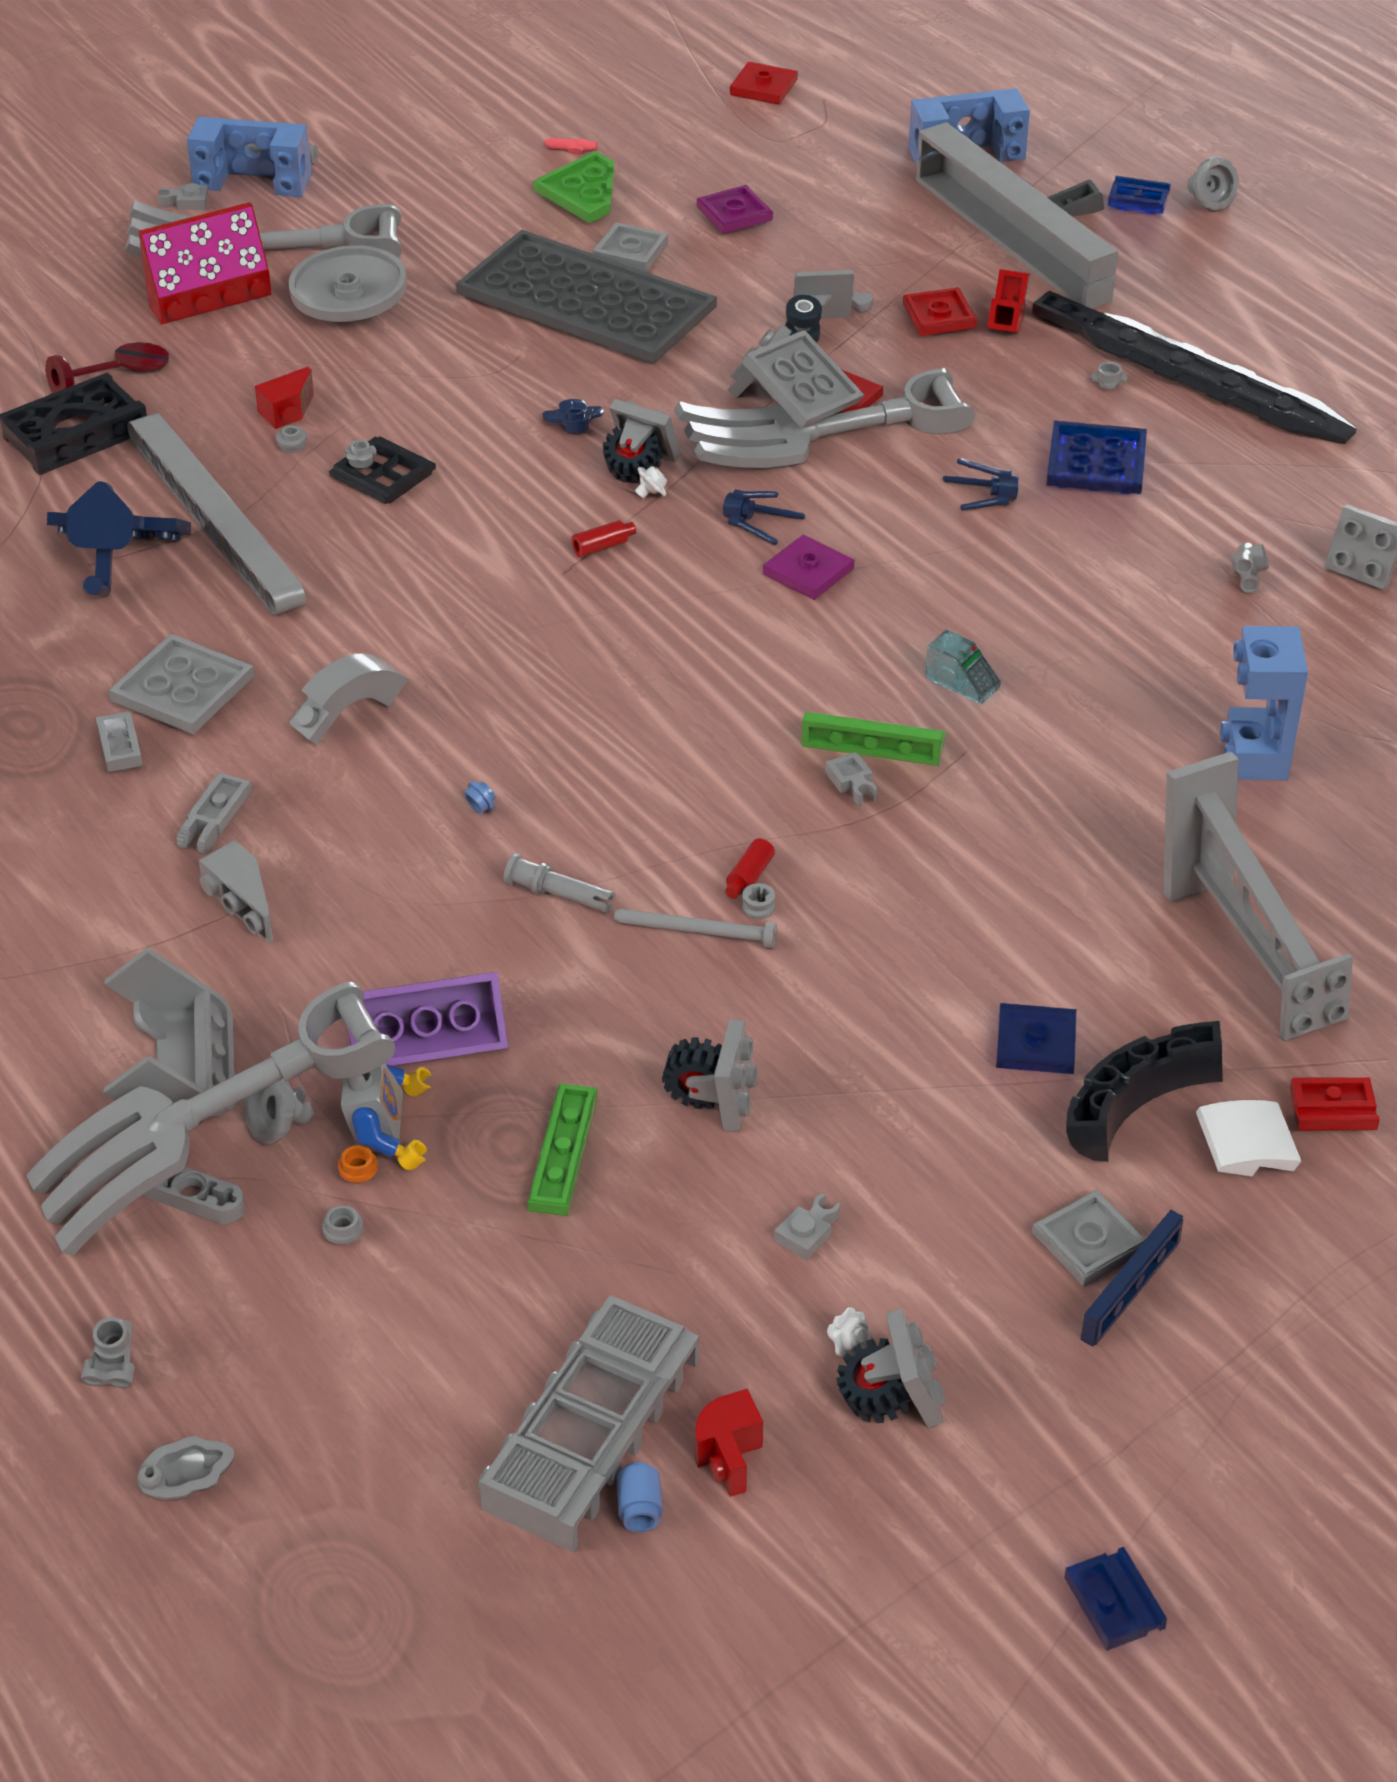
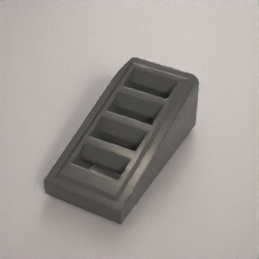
(1079, 199)

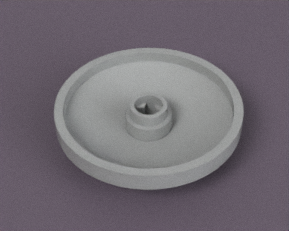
(347, 283)

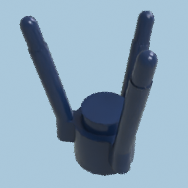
(1002, 485)
(739, 506)

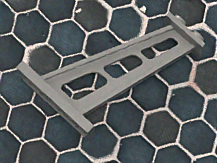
(1202, 855)

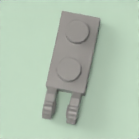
(214, 811)

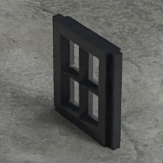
(368, 485)

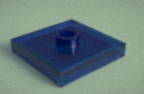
(1036, 1038)

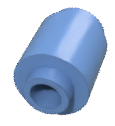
(639, 1497)

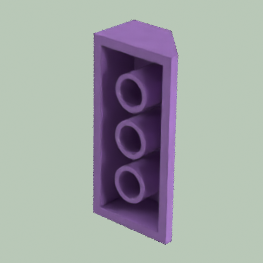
(439, 1017)

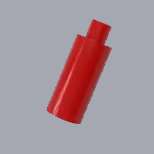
(602, 537)
(749, 867)

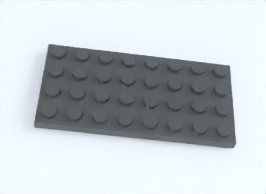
(587, 295)

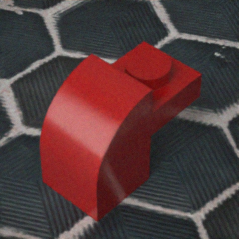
(1009, 303)
(724, 1433)

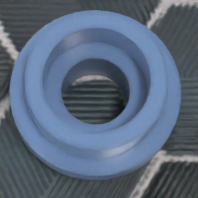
(480, 797)

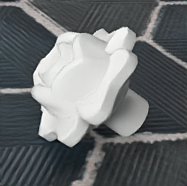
(651, 482)
(849, 1331)

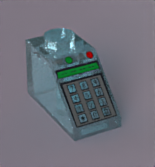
(960, 667)

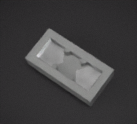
(119, 741)

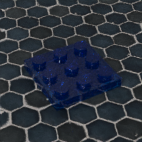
(1097, 457)

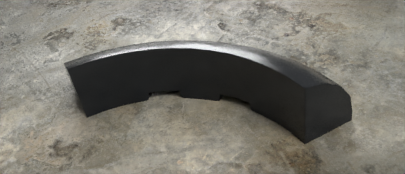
(1136, 1076)

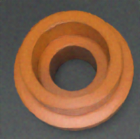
(357, 1164)

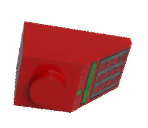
(285, 397)

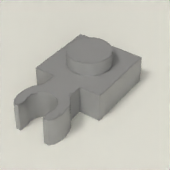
(186, 197)
(852, 775)
(807, 1231)

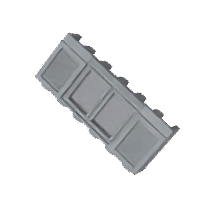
(587, 1421)

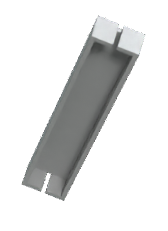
(1016, 216)

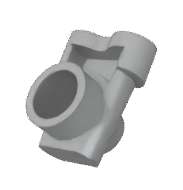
(1247, 563)
(110, 1355)

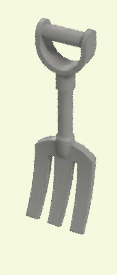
(364, 220)
(772, 439)
(155, 1131)

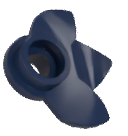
(573, 415)

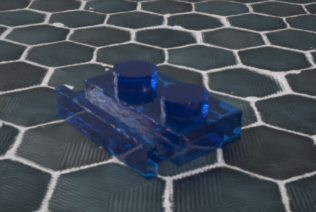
(1139, 195)
(1115, 1598)

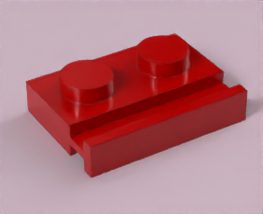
(1334, 1103)

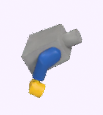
(375, 1107)

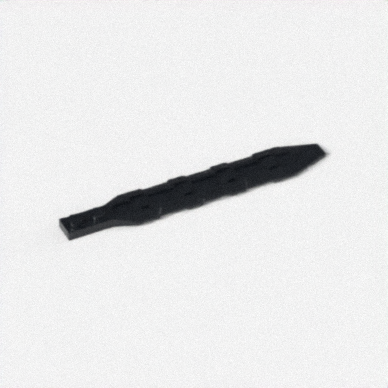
(1193, 367)

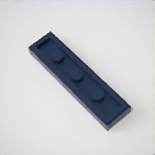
(1132, 1278)

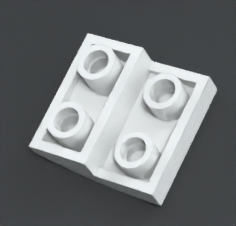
(1248, 1136)

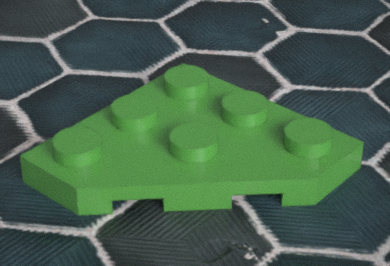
(581, 186)

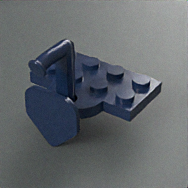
(107, 524)

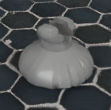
(1214, 183)
(274, 1109)

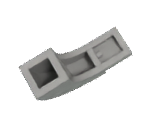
(341, 685)

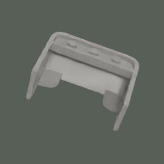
(189, 1028)

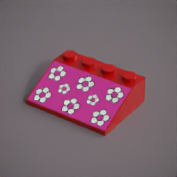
(204, 263)

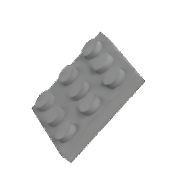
(802, 378)
(181, 683)

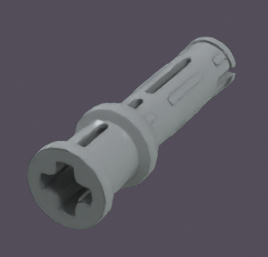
(543, 879)

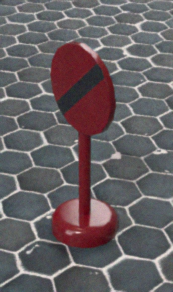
(133, 356)

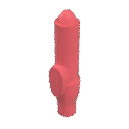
(571, 145)

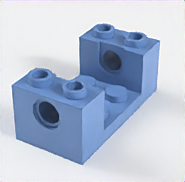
(996, 120)
(221, 149)
(1272, 670)

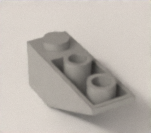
(235, 880)

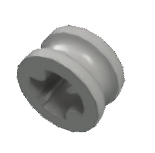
(760, 909)

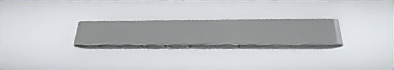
(217, 514)

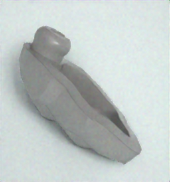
(184, 1468)

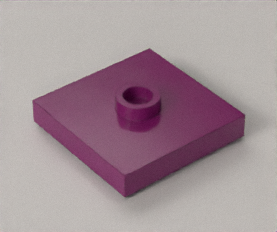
(734, 209)
(808, 567)

